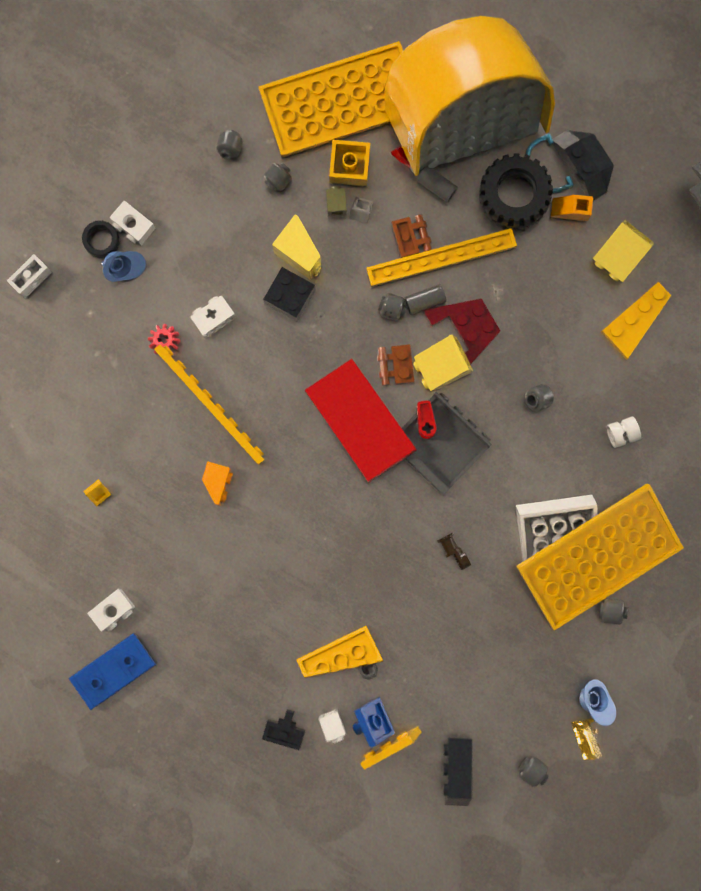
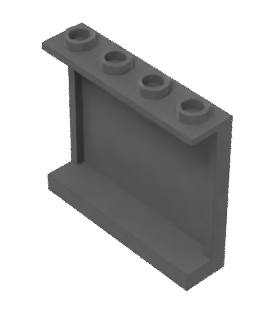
(450, 450)

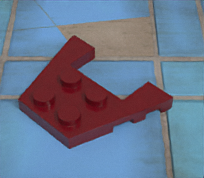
(472, 323)

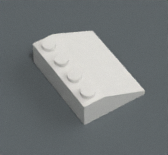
(550, 520)

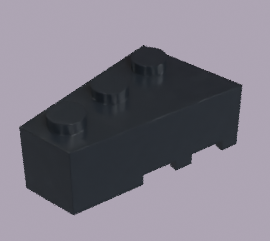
(458, 772)

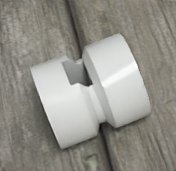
(622, 432)

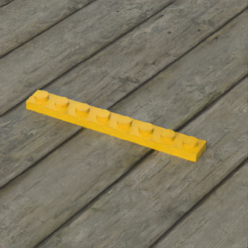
(441, 257)
(204, 396)

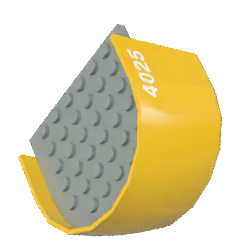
(466, 92)

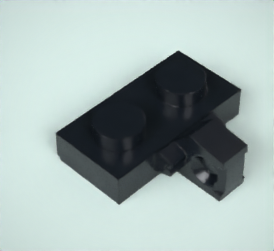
(284, 732)

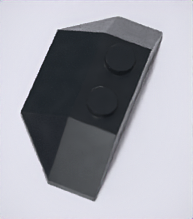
(585, 161)

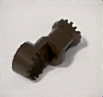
(451, 548)

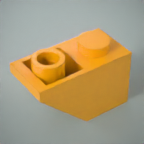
(572, 207)
(215, 480)

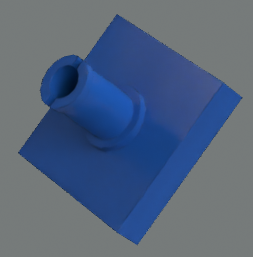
(373, 722)

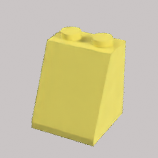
(297, 249)
(623, 251)
(442, 363)

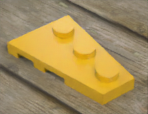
(389, 748)

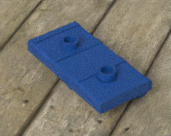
(112, 671)

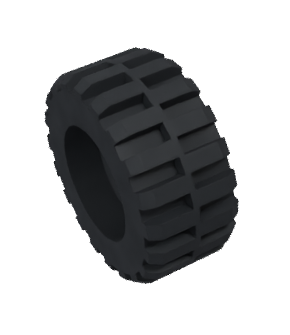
(515, 167)

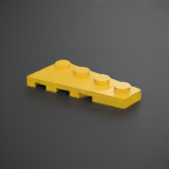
(634, 322)
(345, 653)

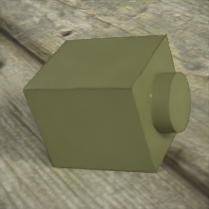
(336, 201)

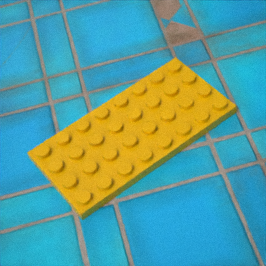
(329, 100)
(600, 556)

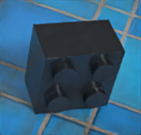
(289, 294)

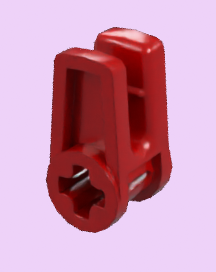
(425, 417)

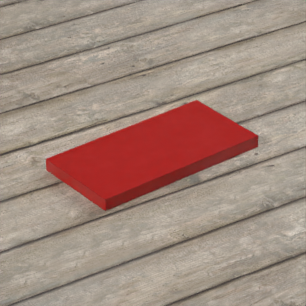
(360, 420)

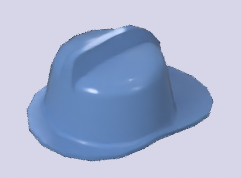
(123, 265)
(598, 703)

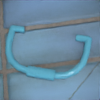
(528, 151)

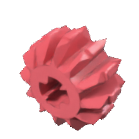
(161, 333)

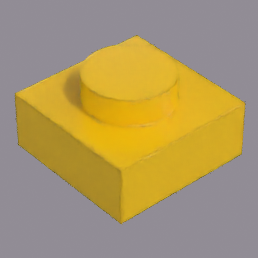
(97, 492)

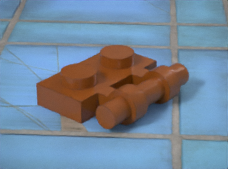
(406, 238)
(402, 365)

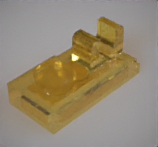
(587, 739)

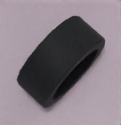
(90, 228)

